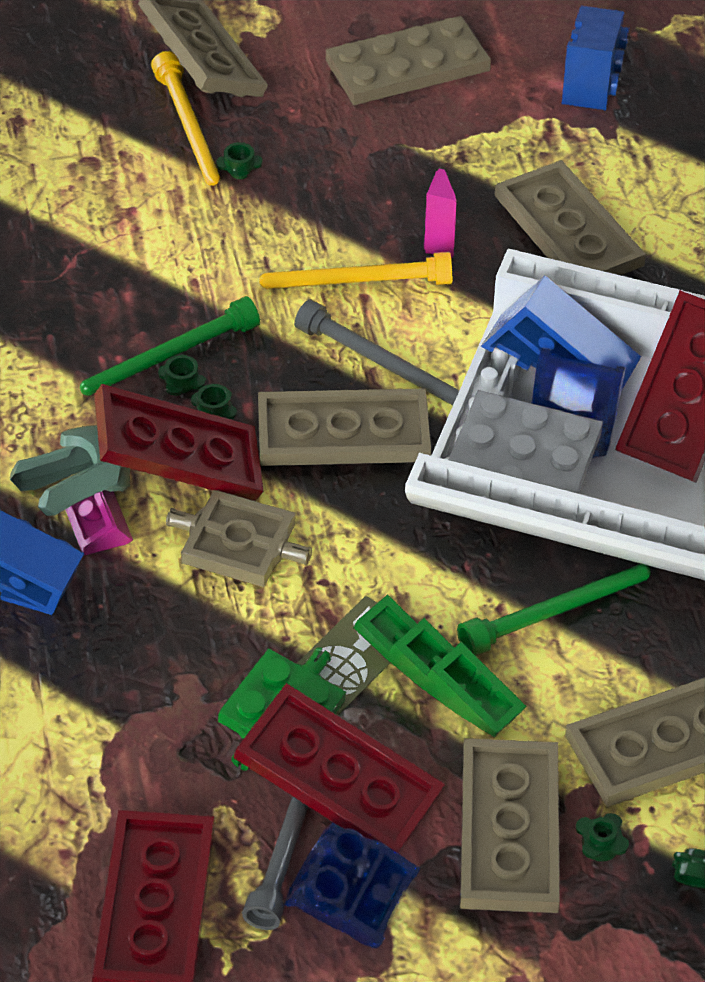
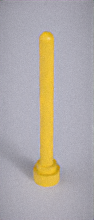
(170, 72)
(434, 269)

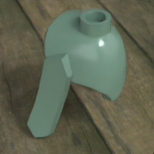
(78, 455)

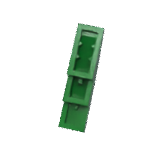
(438, 668)

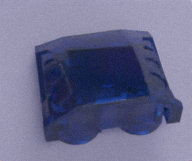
(580, 390)
(352, 884)

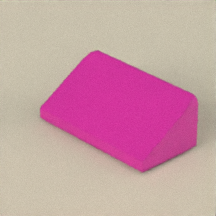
(440, 215)
(99, 523)

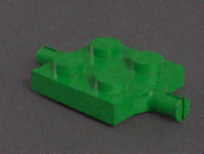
(266, 682)

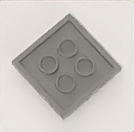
(527, 441)

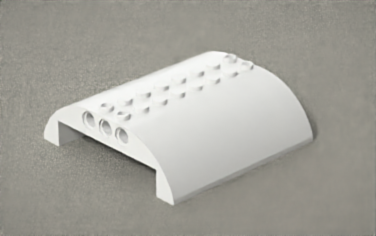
(623, 502)

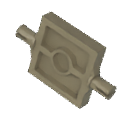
(238, 538)

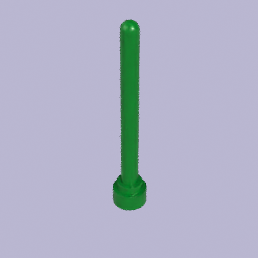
(240, 316)
(481, 634)

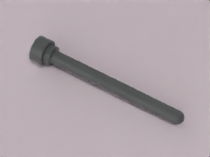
(314, 319)
(265, 904)

